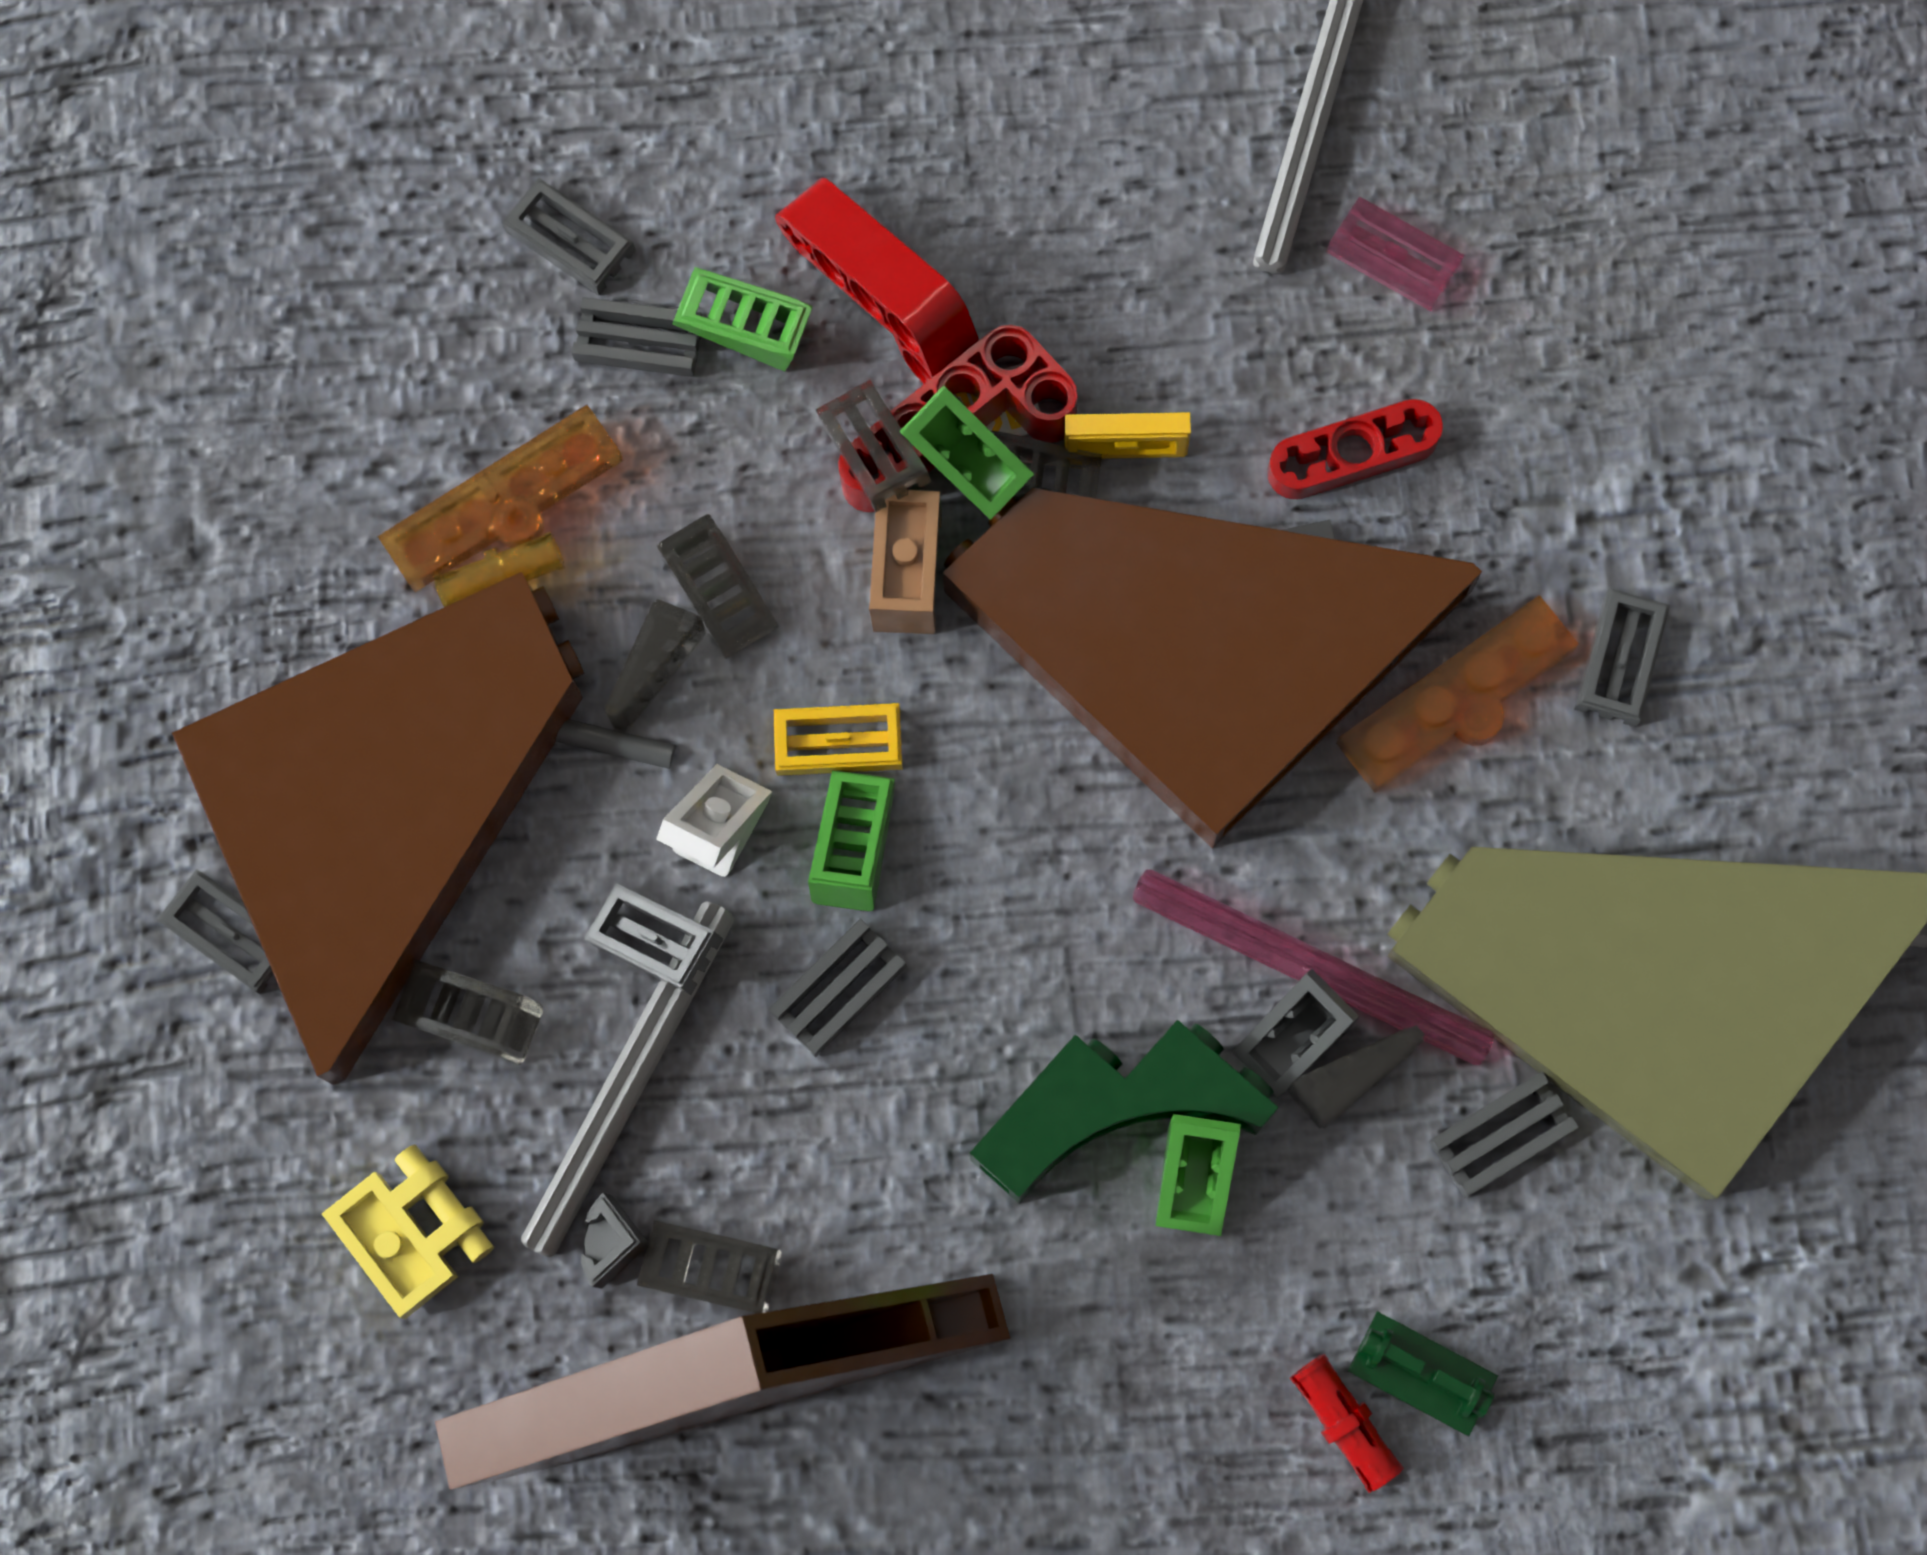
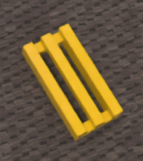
(1129, 434)
(839, 762)

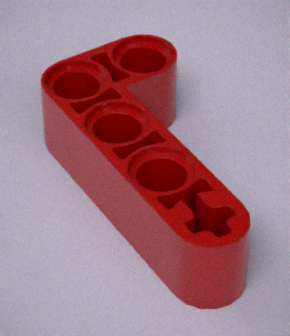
(880, 276)
(996, 392)

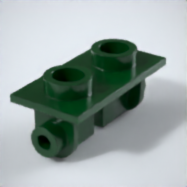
(1423, 1374)

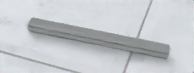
(1306, 135)
(617, 1098)

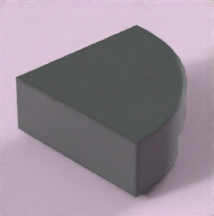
(609, 1241)

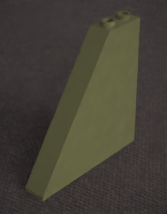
(1663, 987)

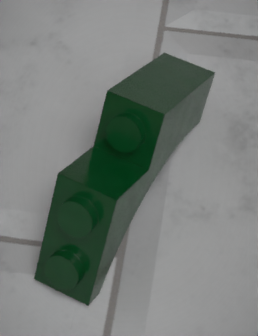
(1087, 1098)

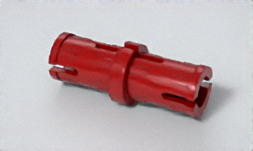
(1347, 1423)

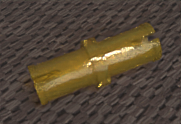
(532, 558)

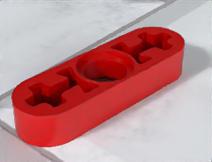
(1307, 449)

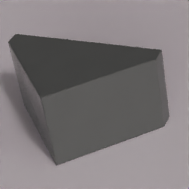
(1296, 1033)

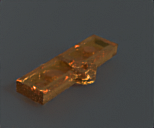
(502, 499)
(1458, 696)

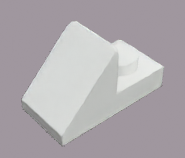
(715, 819)

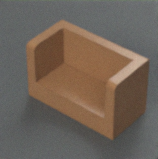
(905, 564)

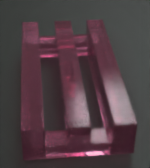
(1385, 272)

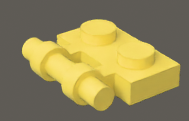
(390, 1242)

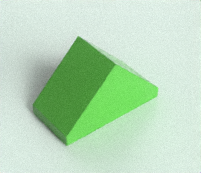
(966, 452)
(1197, 1174)

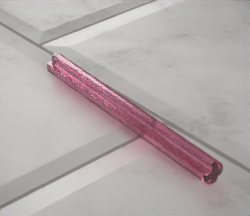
(1296, 958)

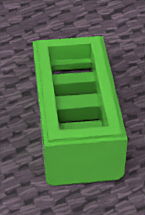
(748, 296)
(845, 879)

